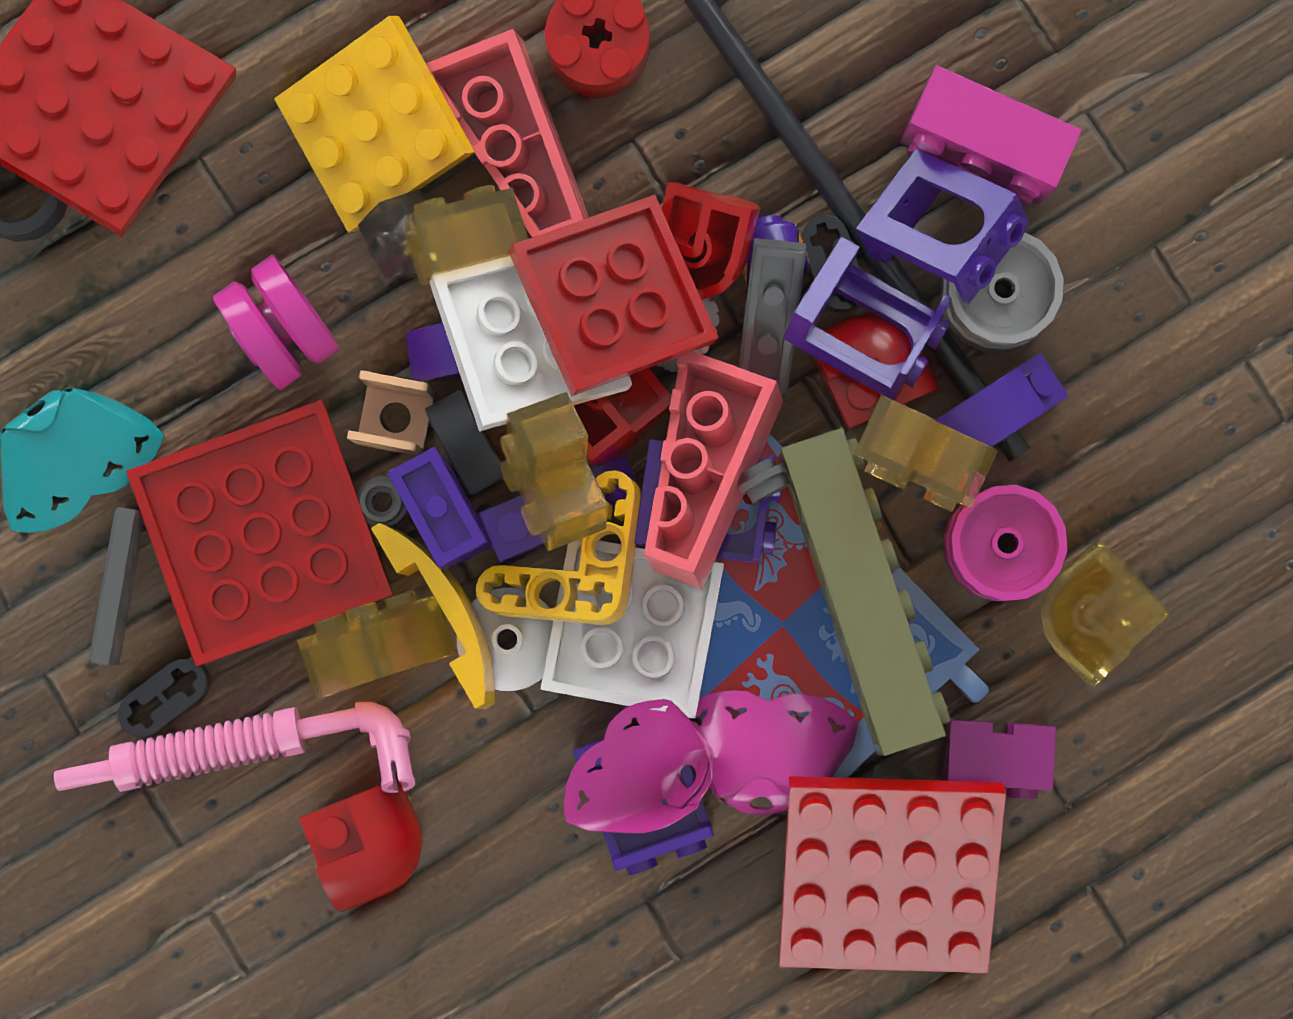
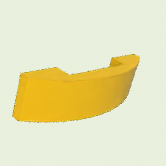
(474, 667)

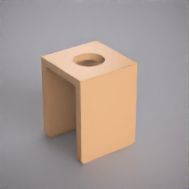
(387, 390)

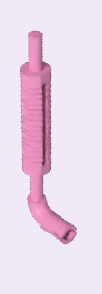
(246, 740)

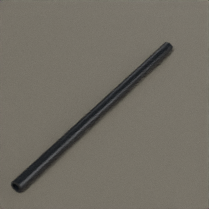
(833, 190)

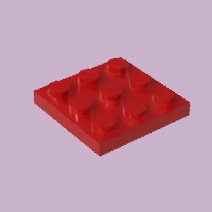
(612, 294)

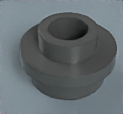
(764, 480)
(367, 494)

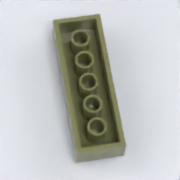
(862, 594)

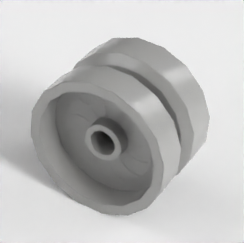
(1029, 303)

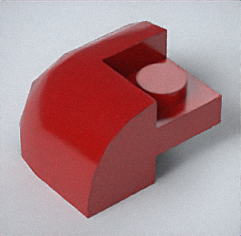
(711, 234)
(882, 343)
(620, 418)
(364, 845)

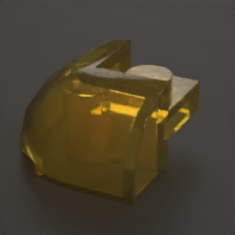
(1098, 612)

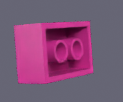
(990, 136)

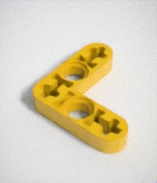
(591, 576)

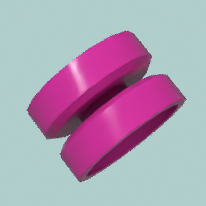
(279, 320)
(1034, 531)

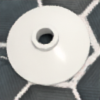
(526, 661)

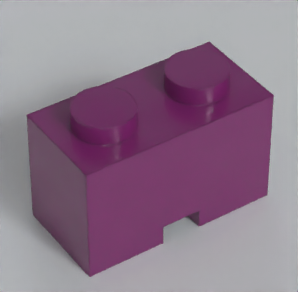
(1018, 758)

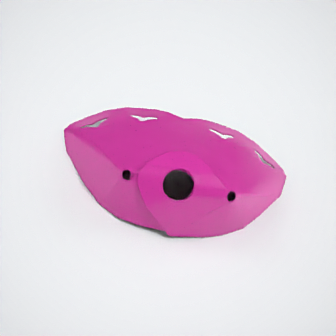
(768, 745)
(639, 772)

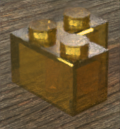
(463, 232)
(919, 449)
(550, 470)
(375, 643)

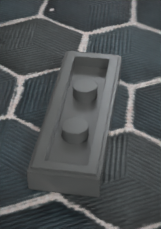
(770, 304)
(117, 587)

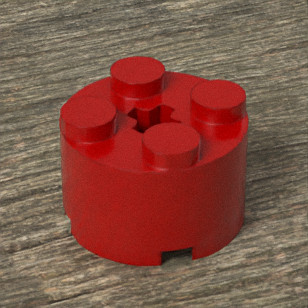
(618, 59)

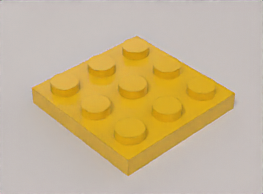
(374, 122)

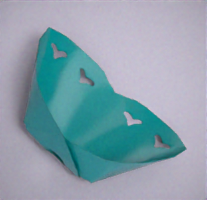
(66, 453)

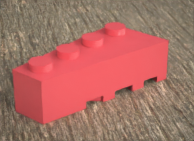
(511, 128)
(712, 437)

